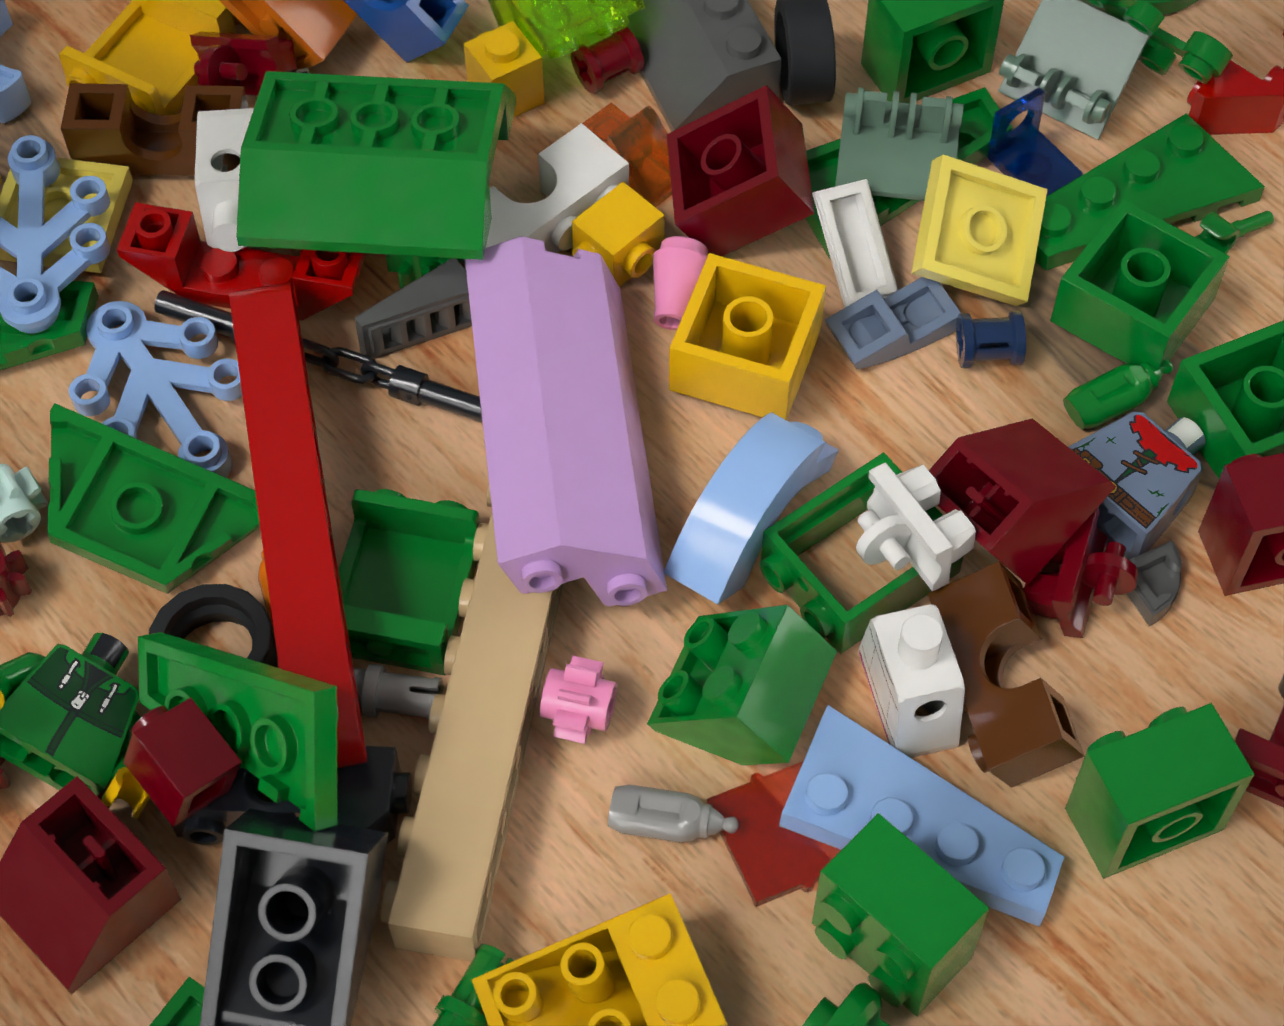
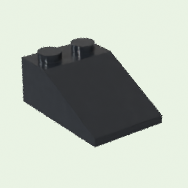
(291, 922)

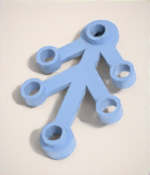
(33, 169)
(155, 378)

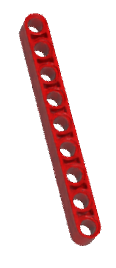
(294, 503)

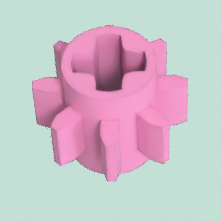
(578, 699)

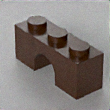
(109, 128)
(1018, 728)

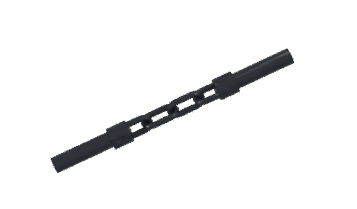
(404, 383)

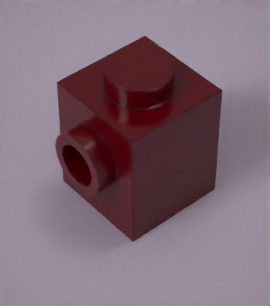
(180, 760)

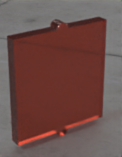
(765, 854)

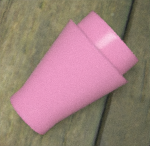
(675, 276)

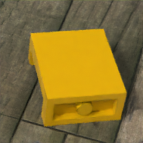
(149, 51)

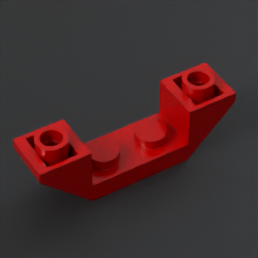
(1239, 102)
(170, 251)

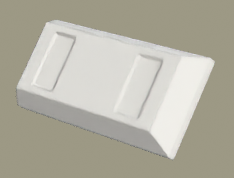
(855, 241)

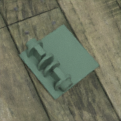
(1078, 61)
(895, 141)

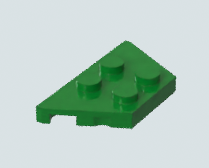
(139, 504)

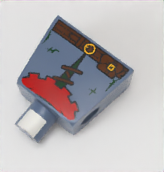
(1151, 476)

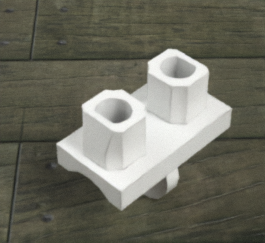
(904, 533)

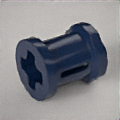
(991, 339)

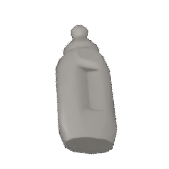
(665, 815)

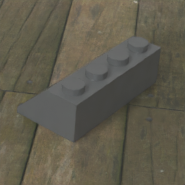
(702, 55)

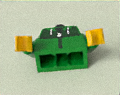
(72, 718)

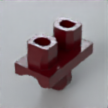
(240, 59)
(1089, 573)

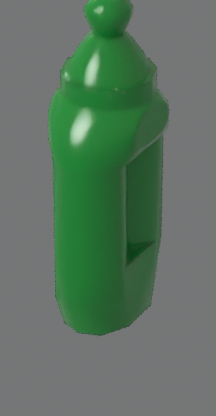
(1113, 393)

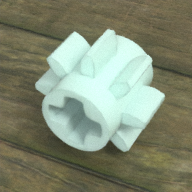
(19, 503)

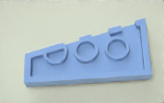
(856, 775)

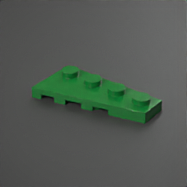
(268, 716)

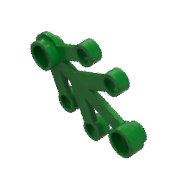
(1201, 54)

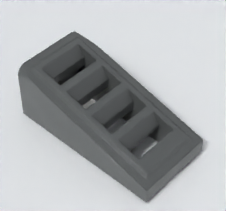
(417, 313)

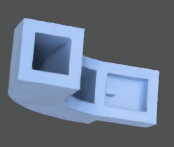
(743, 501)

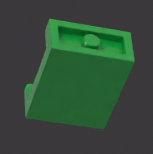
(405, 577)

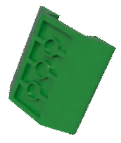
(371, 164)

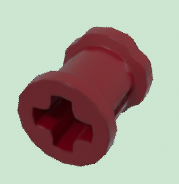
(607, 59)

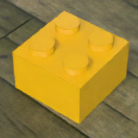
(746, 337)

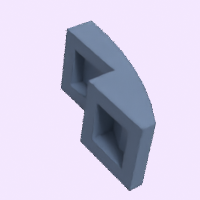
(891, 327)

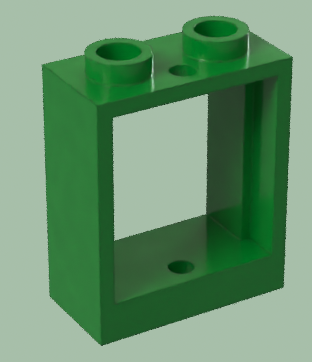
(810, 525)

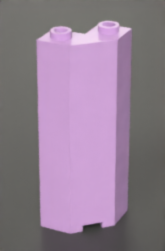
(562, 424)

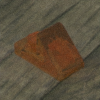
(642, 144)

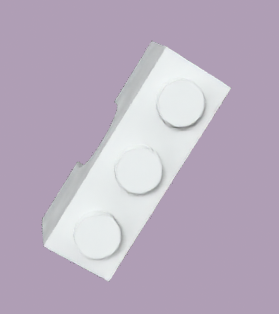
(573, 177)

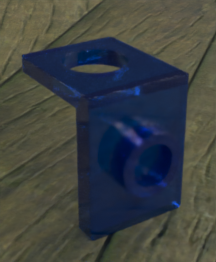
(1025, 150)

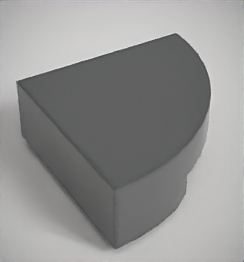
(1157, 581)

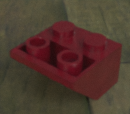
(1019, 492)
(80, 885)

